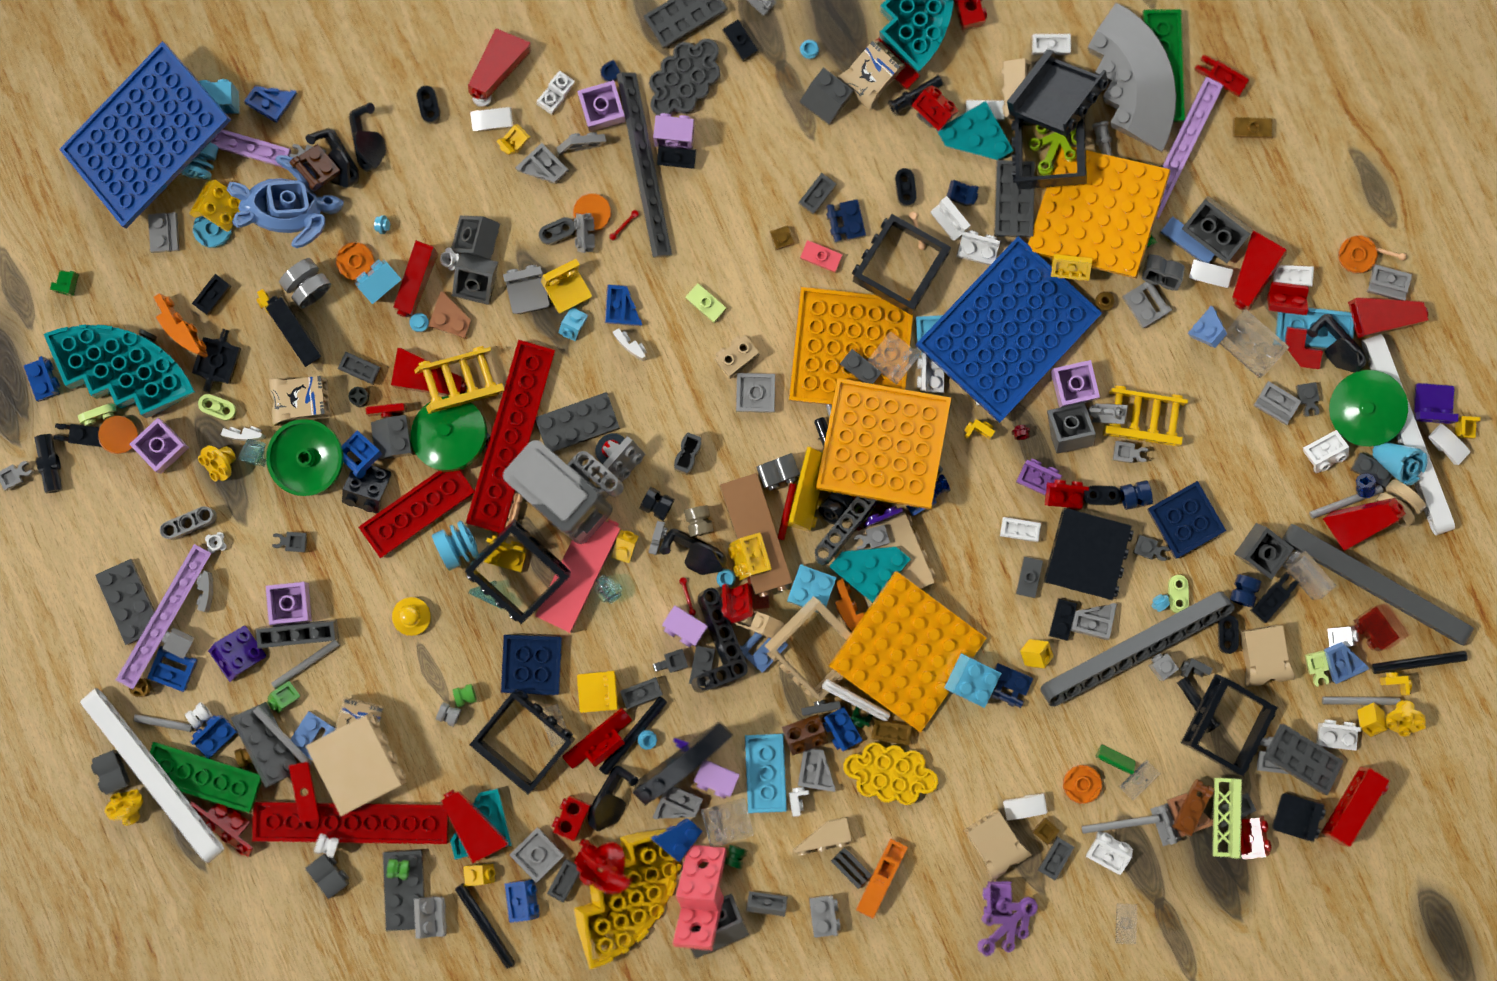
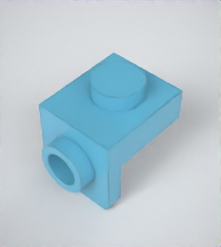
(572, 323)

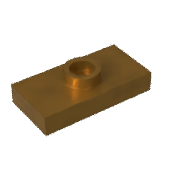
(1252, 127)
(891, 732)

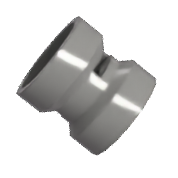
(451, 718)

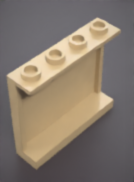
(902, 537)
(356, 763)

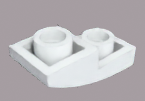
(556, 92)
(492, 119)
(1211, 273)
(633, 348)
(252, 433)
(1449, 443)
(1025, 807)

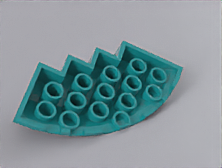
(915, 28)
(120, 365)

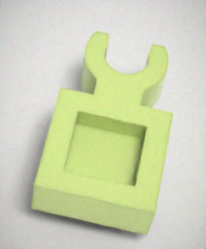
(1316, 665)

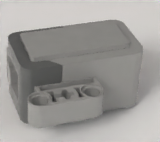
(563, 490)

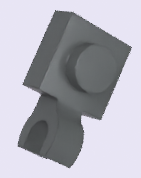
(673, 661)

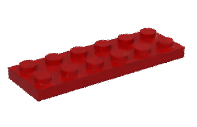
(415, 510)

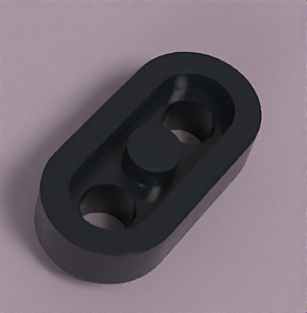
(428, 105)
(905, 188)
(1102, 495)
(1230, 634)

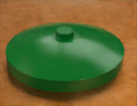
(1368, 408)
(449, 437)
(304, 457)

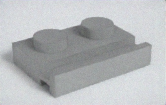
(163, 232)
(1389, 283)
(1277, 403)

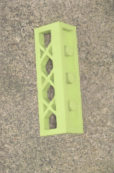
(1234, 817)

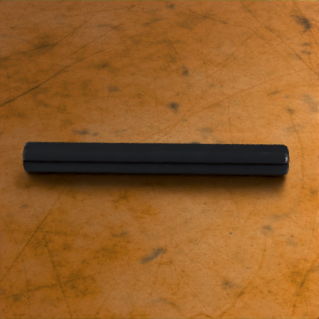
(1419, 662)
(633, 735)
(485, 926)

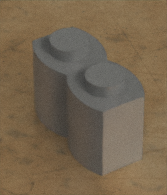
(1163, 272)
(685, 458)
(778, 471)
(110, 772)
(327, 875)

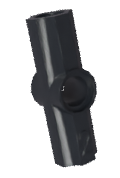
(48, 463)

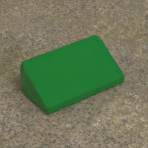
(1115, 759)

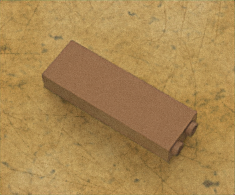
(751, 516)

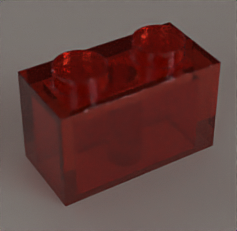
(1375, 629)

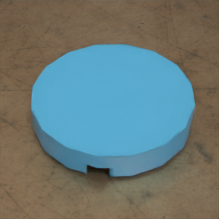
(209, 234)

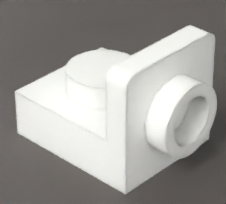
(1346, 635)
(797, 805)

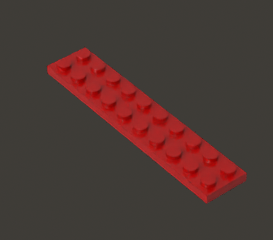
(510, 434)
(362, 825)

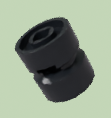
(657, 503)
(834, 507)

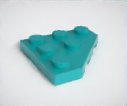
(976, 133)
(869, 568)
(491, 806)

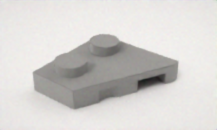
(580, 143)
(542, 165)
(1094, 621)
(815, 771)
(677, 804)

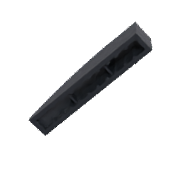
(681, 763)

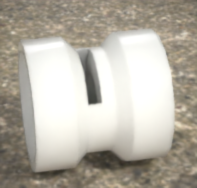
(198, 715)
(326, 845)

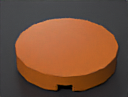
(597, 206)
(1357, 254)
(354, 260)
(117, 434)
(1082, 784)

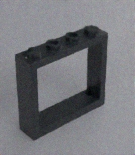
(1048, 180)
(886, 294)
(538, 550)
(1205, 713)
(500, 762)

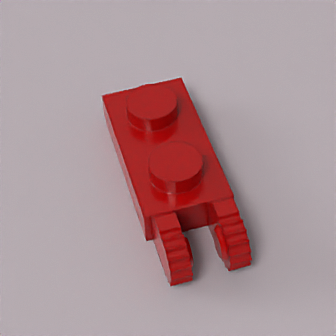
(1229, 78)

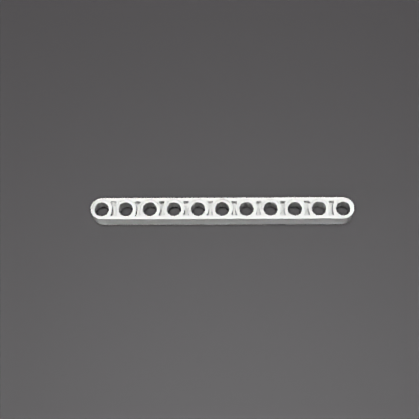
(1427, 486)
(152, 775)

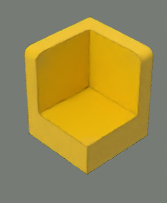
(1466, 427)
(1036, 653)
(1372, 719)

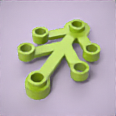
(1056, 139)

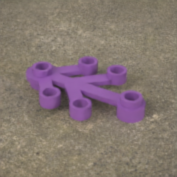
(1009, 924)

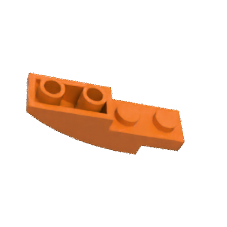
(179, 330)
(846, 606)
(881, 878)

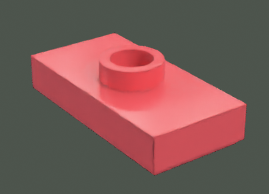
(821, 256)

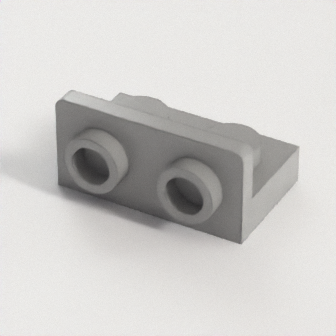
(823, 916)
(430, 917)

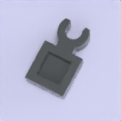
(1308, 395)
(293, 541)
(1147, 548)

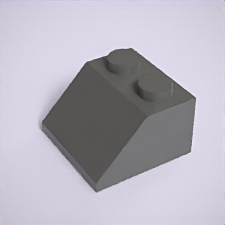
(826, 96)
(475, 236)
(474, 278)
(1071, 428)
(392, 437)
(1264, 550)

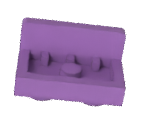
(1036, 477)
(993, 893)

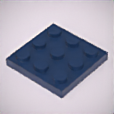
(1186, 519)
(531, 664)

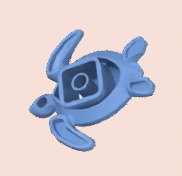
(284, 205)

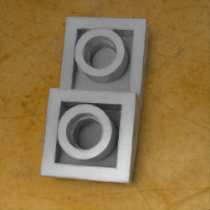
(205, 583)

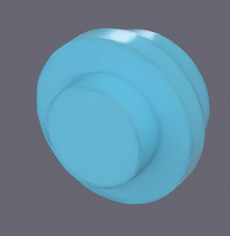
(809, 49)
(381, 224)
(419, 322)
(726, 577)
(1160, 602)
(647, 739)

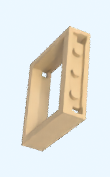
(789, 628)

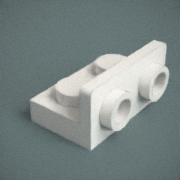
(950, 218)
(978, 248)
(931, 376)
(1327, 451)
(1337, 736)
(1110, 852)

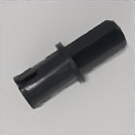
(821, 427)

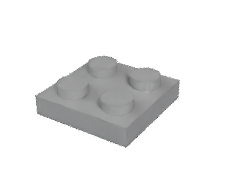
(755, 393)
(536, 854)

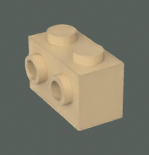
(736, 356)

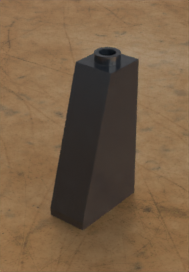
(293, 330)

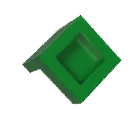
(65, 283)

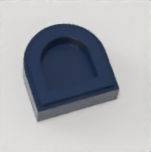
(609, 71)

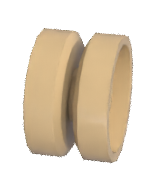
(1407, 497)

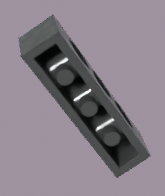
(297, 633)

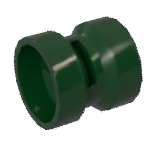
(735, 856)

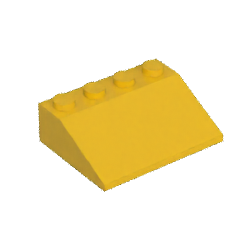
(807, 495)

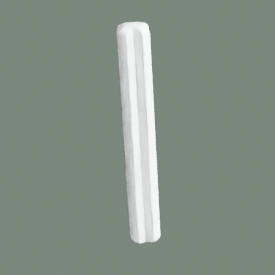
(856, 700)

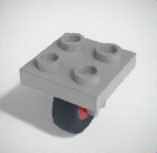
(618, 454)

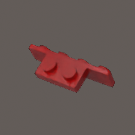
(600, 742)
(227, 825)

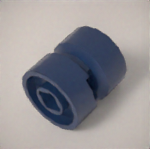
(1135, 495)
(1245, 590)

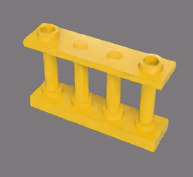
(455, 398)
(1152, 434)

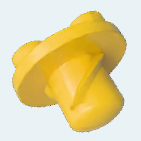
(217, 461)
(411, 616)
(1405, 719)
(125, 807)

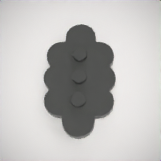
(684, 77)

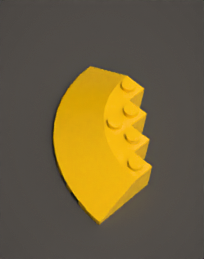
(622, 919)

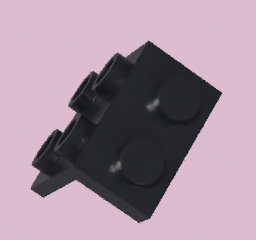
(366, 491)
(1298, 817)

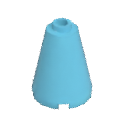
(1401, 461)

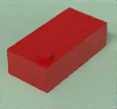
(1355, 806)

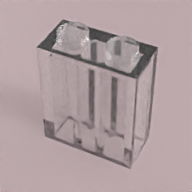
(1308, 574)

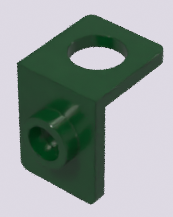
(859, 720)

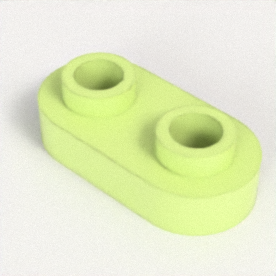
(217, 408)
(90, 417)
(1176, 593)

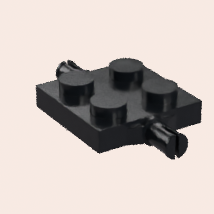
(219, 363)

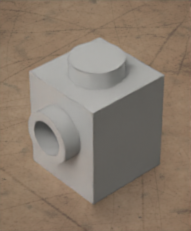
(177, 642)
(1163, 666)

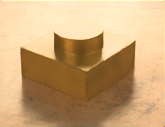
(781, 237)
(1046, 831)

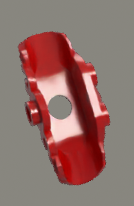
(607, 857)

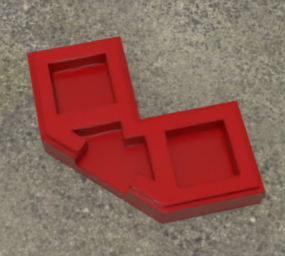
(1305, 357)

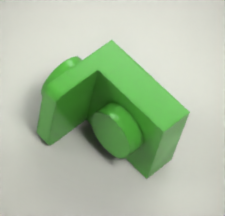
(282, 697)

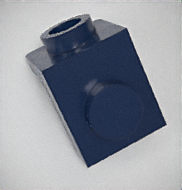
(962, 193)

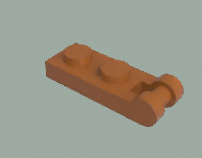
(1192, 808)

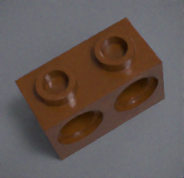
(805, 734)

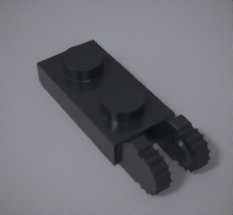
(79, 435)
(1273, 599)

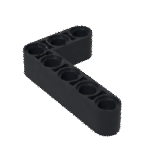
(721, 644)

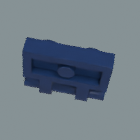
(851, 219)
(1014, 681)

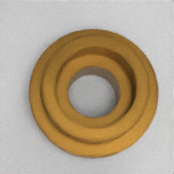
(1100, 305)

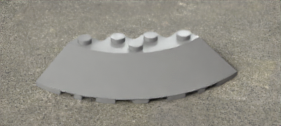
(1138, 77)

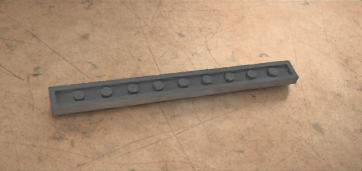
(644, 165)

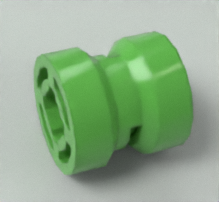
(464, 695)
(398, 869)

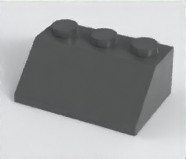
(1217, 229)
(729, 928)

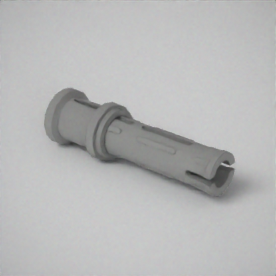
(1103, 138)

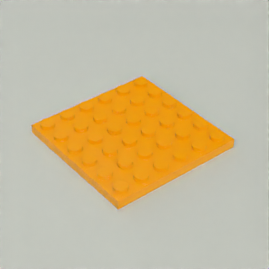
(1105, 217)
(829, 328)
(883, 443)
(906, 651)

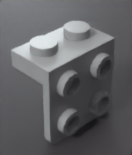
(526, 289)

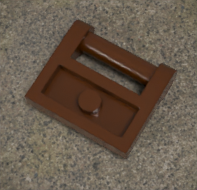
(319, 163)

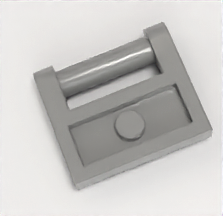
(1142, 307)

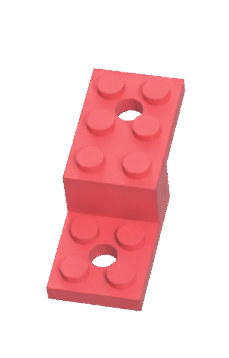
(700, 897)

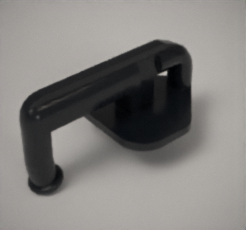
(368, 145)
(339, 156)
(1344, 351)
(701, 556)
(607, 807)

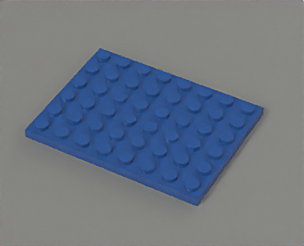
(144, 134)
(1008, 329)

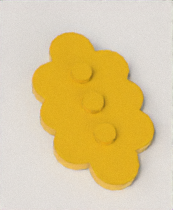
(890, 773)

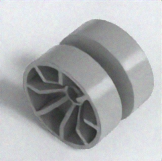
(305, 283)

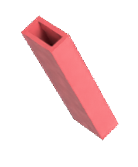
(586, 564)

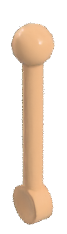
(913, 216)
(1402, 256)

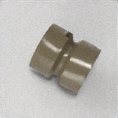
(699, 521)

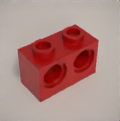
(575, 820)

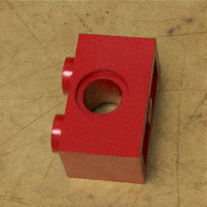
(970, 19)

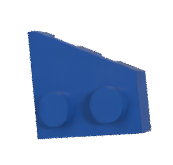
(270, 101)
(620, 307)
(678, 838)

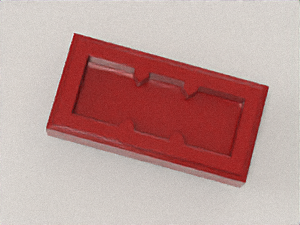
(386, 410)

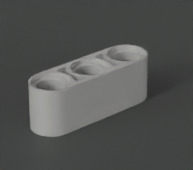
(179, 523)

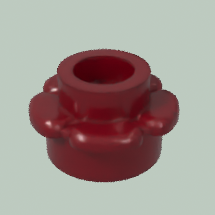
(1021, 432)

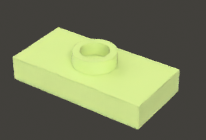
(705, 303)

